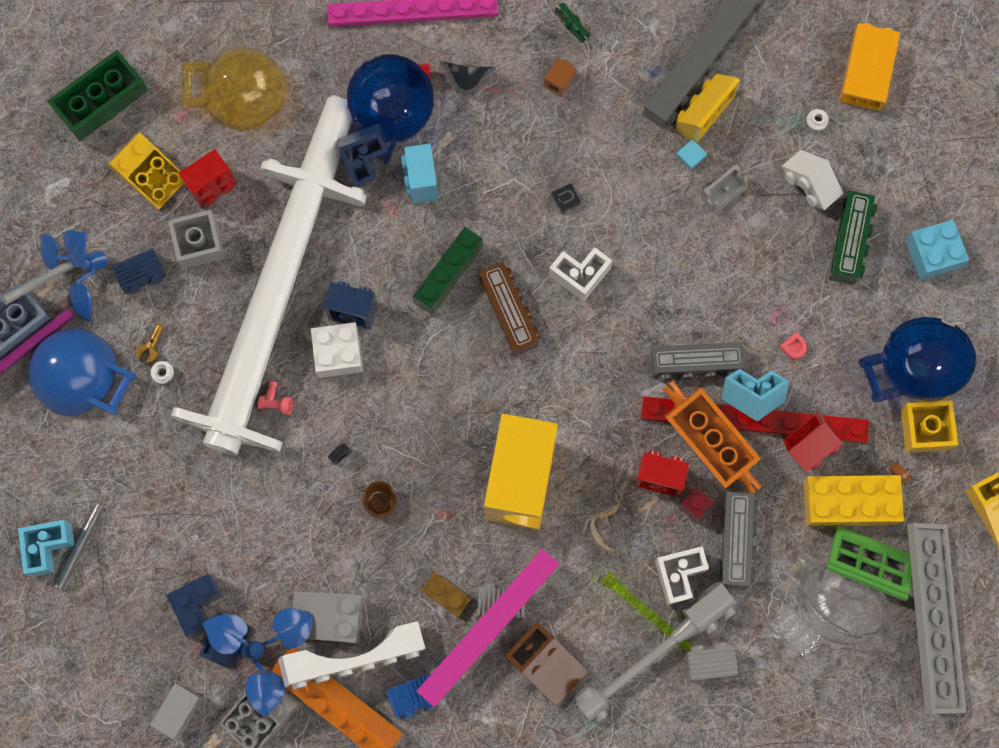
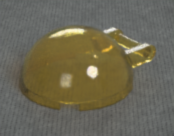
(237, 88)

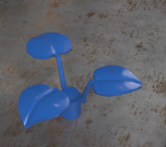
(75, 247)
(227, 632)

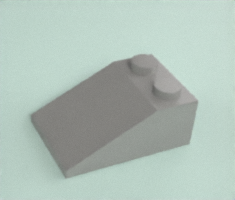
(334, 615)

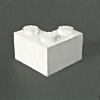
(813, 176)
(582, 277)
(675, 569)

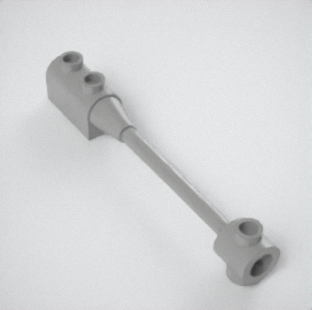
(700, 617)

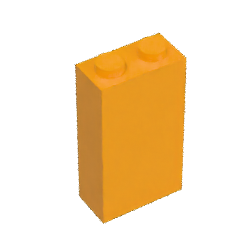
(869, 66)

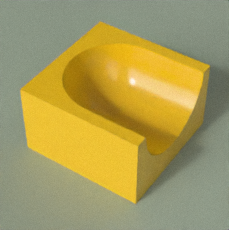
(520, 471)

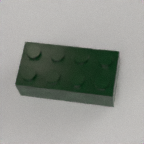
(98, 95)

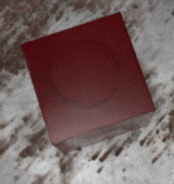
(695, 504)

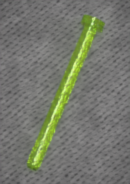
(642, 608)

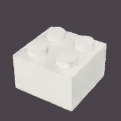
(336, 350)

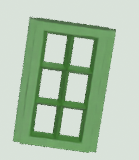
(855, 574)

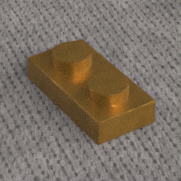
(446, 594)

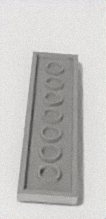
(936, 619)

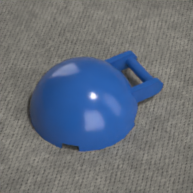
(75, 373)

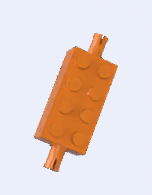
(712, 437)

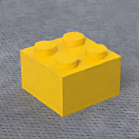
(929, 426)

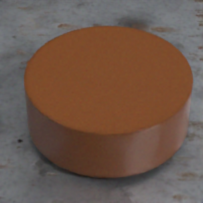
(897, 469)

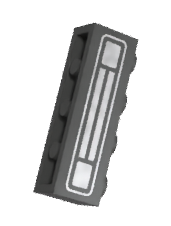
(696, 360)
(737, 540)

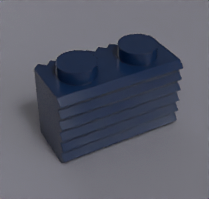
(139, 271)

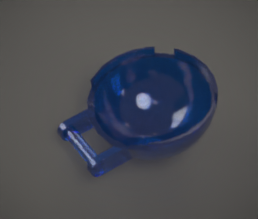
(392, 94)
(923, 361)

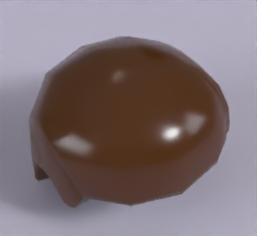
(379, 499)

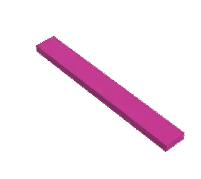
(488, 628)

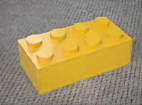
(853, 500)

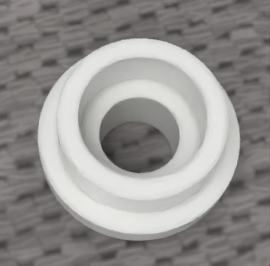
(815, 125)
(162, 366)

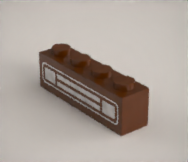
(509, 309)

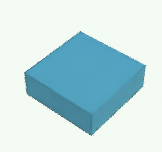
(691, 154)

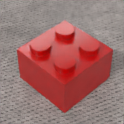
(208, 178)
(812, 442)
(661, 474)

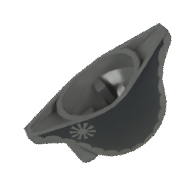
(466, 77)

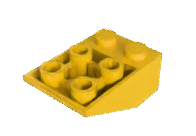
(146, 170)
(985, 500)

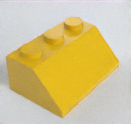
(707, 106)

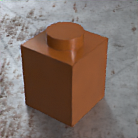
(560, 77)

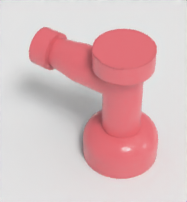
(269, 402)

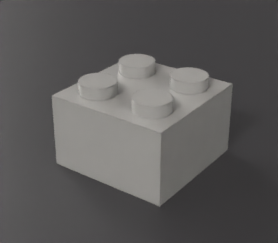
(196, 239)

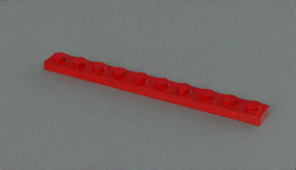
(773, 423)

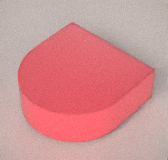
(794, 347)

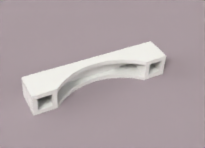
(305, 666)

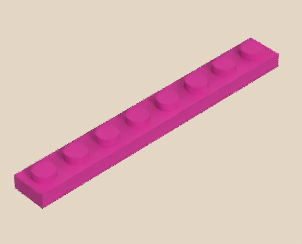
(407, 11)

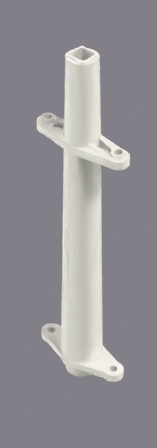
(249, 357)

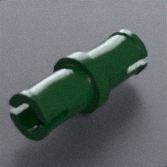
(572, 22)

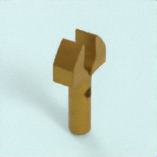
(150, 346)

